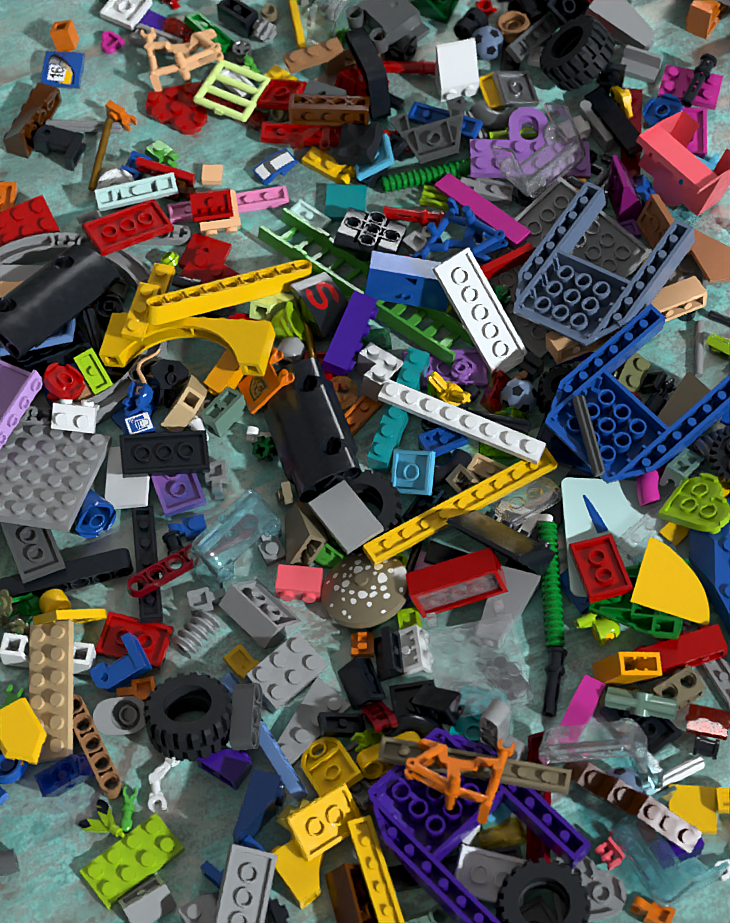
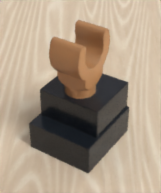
(530, 368)

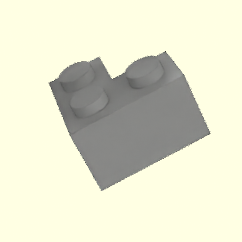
(376, 367)

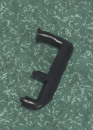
(602, 174)

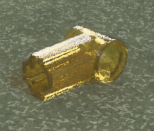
(508, 833)

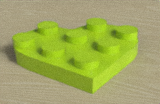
(698, 504)

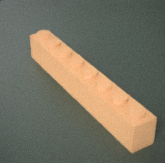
(671, 302)

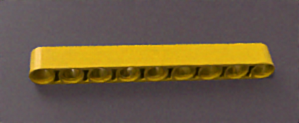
(226, 292)

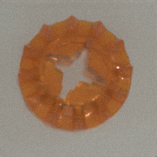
(347, 384)

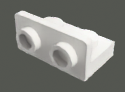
(414, 650)

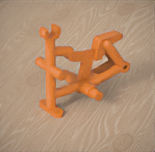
(451, 785)

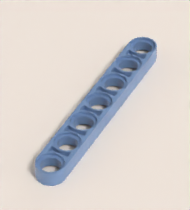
(273, 751)

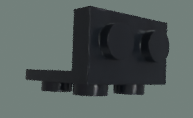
(612, 76)

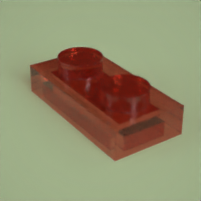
(491, 396)

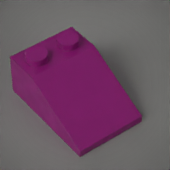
(622, 192)

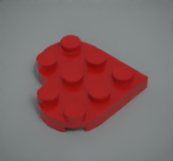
(177, 108)

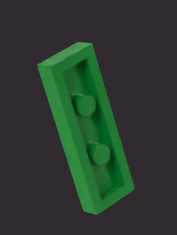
(199, 22)

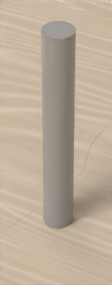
(699, 336)

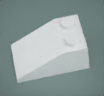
(456, 69)

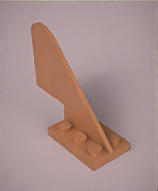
(708, 253)

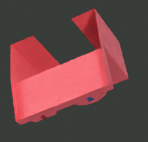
(676, 171)

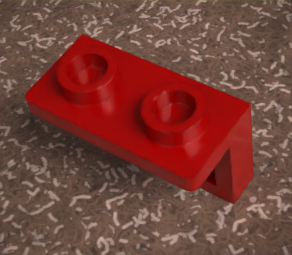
(211, 205)

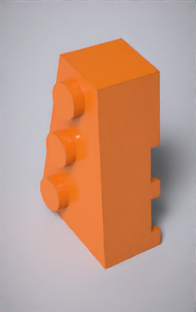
(704, 16)

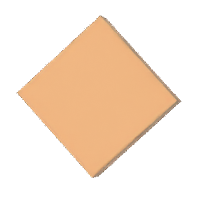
(212, 174)

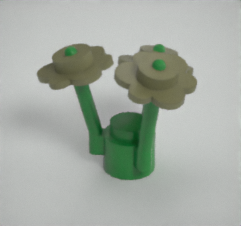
(28, 607)

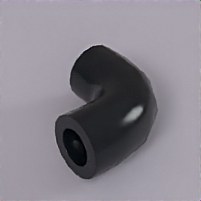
(442, 470)
(413, 722)

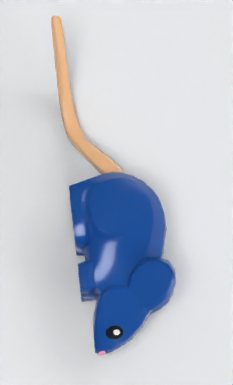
(139, 393)

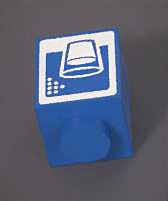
(138, 424)

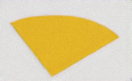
(670, 585)

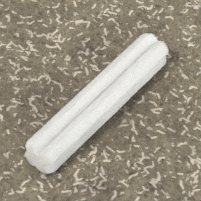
(676, 774)

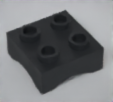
(358, 144)

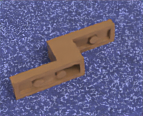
(327, 53)

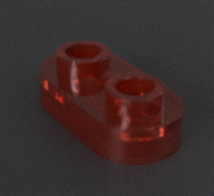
(178, 29)

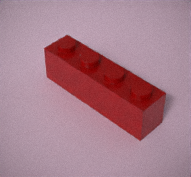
(689, 649)

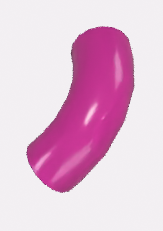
(647, 486)

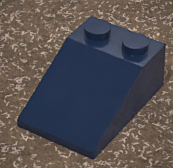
(259, 805)

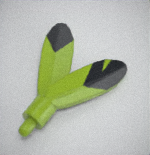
(104, 825)

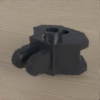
(165, 377)

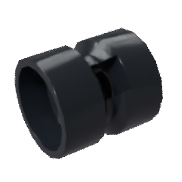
(472, 20)
(105, 307)

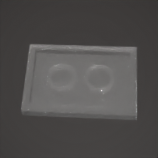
(527, 501)

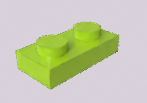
(718, 343)
(93, 371)

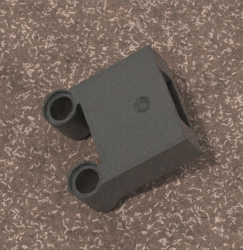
(388, 17)

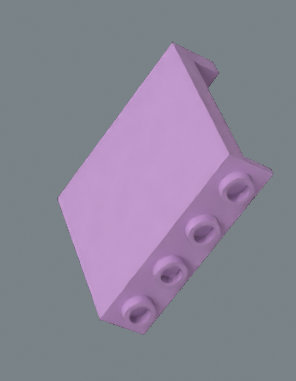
(16, 394)

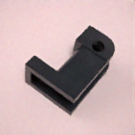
(60, 141)

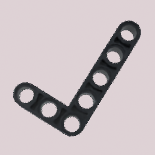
(372, 72)

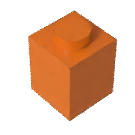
(64, 35)

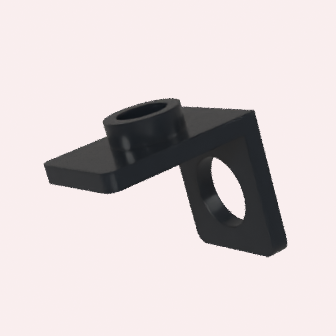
(403, 55)

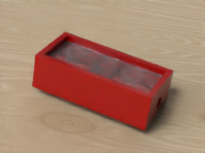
(456, 582)

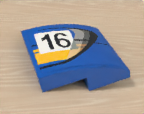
(63, 69)

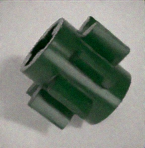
(503, 294)
(264, 449)

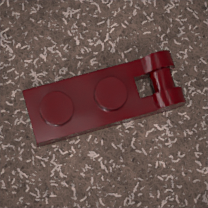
(379, 716)

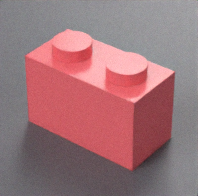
(299, 583)

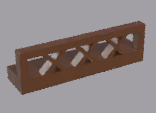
(328, 113)

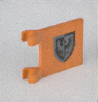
(260, 389)

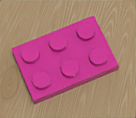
(677, 79)

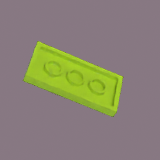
(131, 860)

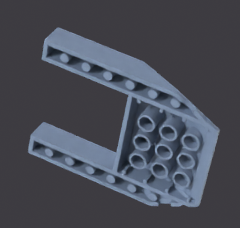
(581, 297)

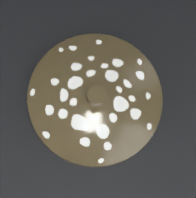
(364, 594)

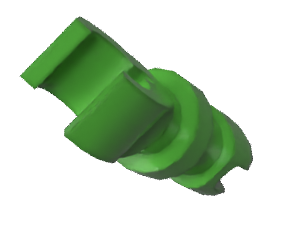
(127, 809)

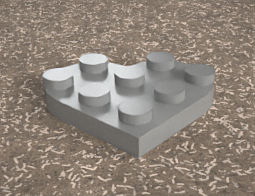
(605, 891)

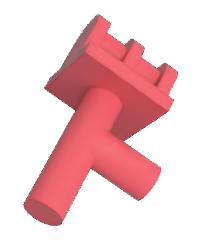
(610, 853)

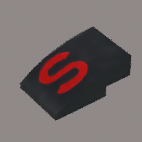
(320, 304)

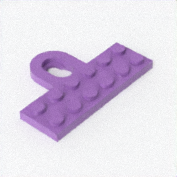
(484, 163)

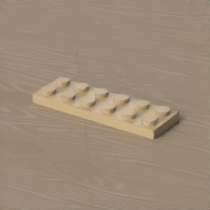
(52, 685)

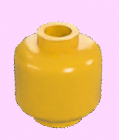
(54, 600)

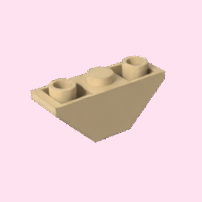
(185, 405)

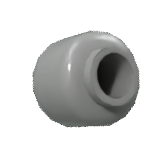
(292, 349)

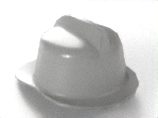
(119, 715)

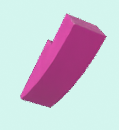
(584, 702)

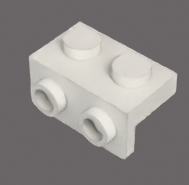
(74, 415)

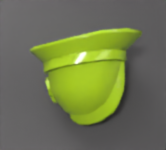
(288, 323)

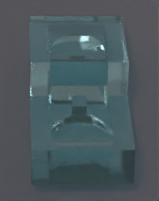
(655, 772)

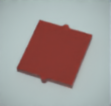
(707, 721)

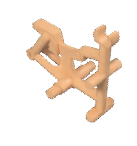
(184, 61)

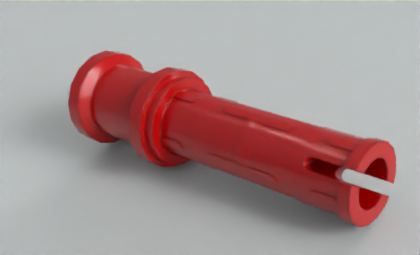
(421, 68)
(422, 217)

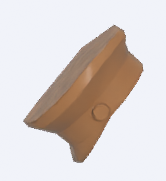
(512, 25)

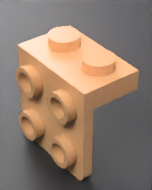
(228, 226)

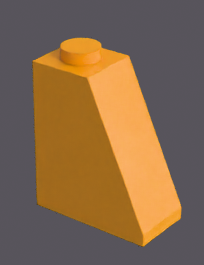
(224, 374)
(627, 668)

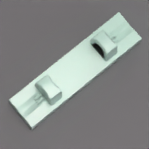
(136, 191)

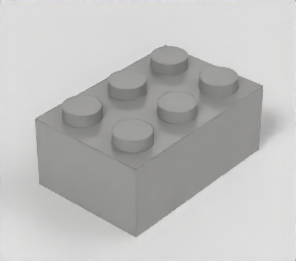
(286, 671)

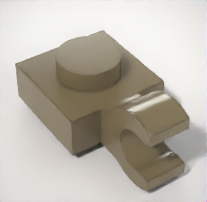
(285, 494)

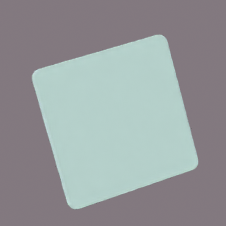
(619, 510)

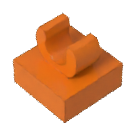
(362, 644)

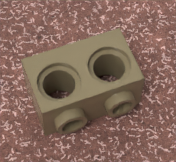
(683, 694)

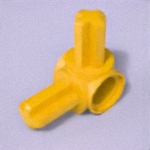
(448, 391)

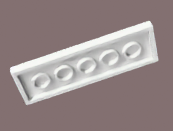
(480, 311)

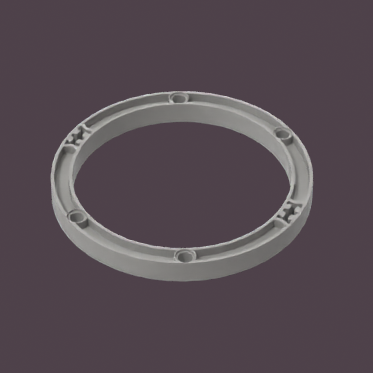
(44, 248)

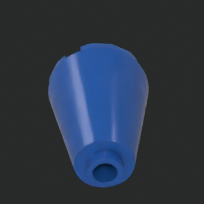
(94, 516)

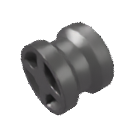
(240, 49)

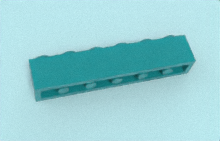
(395, 419)

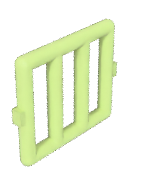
(220, 109)

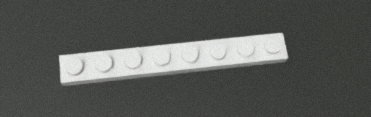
(462, 421)

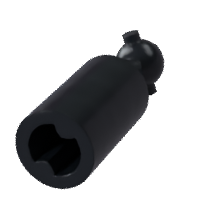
(657, 401)

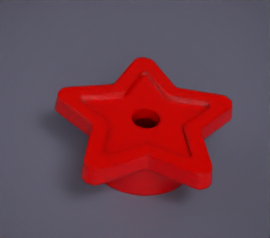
(487, 4)

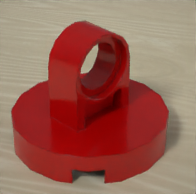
(63, 382)

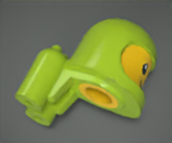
(601, 628)

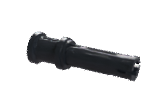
(705, 68)
(554, 671)

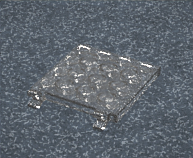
(479, 661)

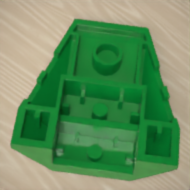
(637, 616)

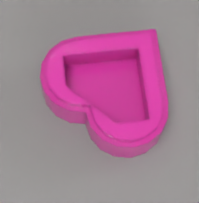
(111, 42)

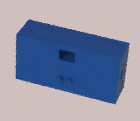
(405, 281)

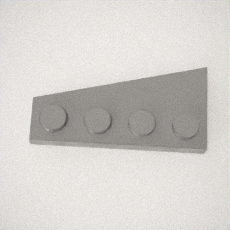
(304, 726)

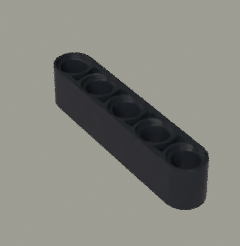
(614, 121)

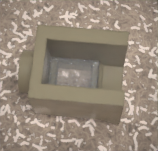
(462, 479)

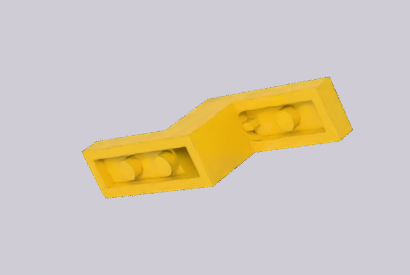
(158, 283)

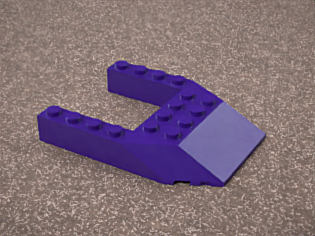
(425, 832)

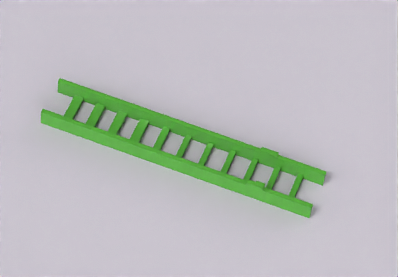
(390, 317)

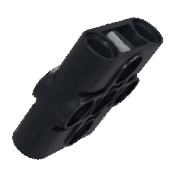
(368, 232)

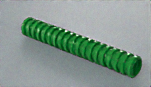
(424, 175)
(551, 590)

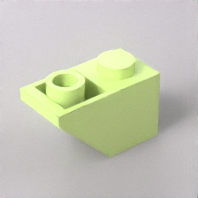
(265, 307)

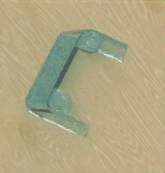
(231, 536)
(656, 862)

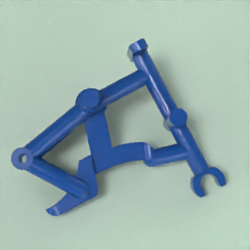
(474, 229)

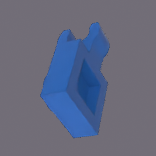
(191, 527)

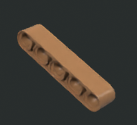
(99, 754)

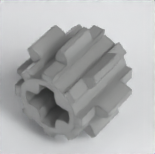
(264, 30)

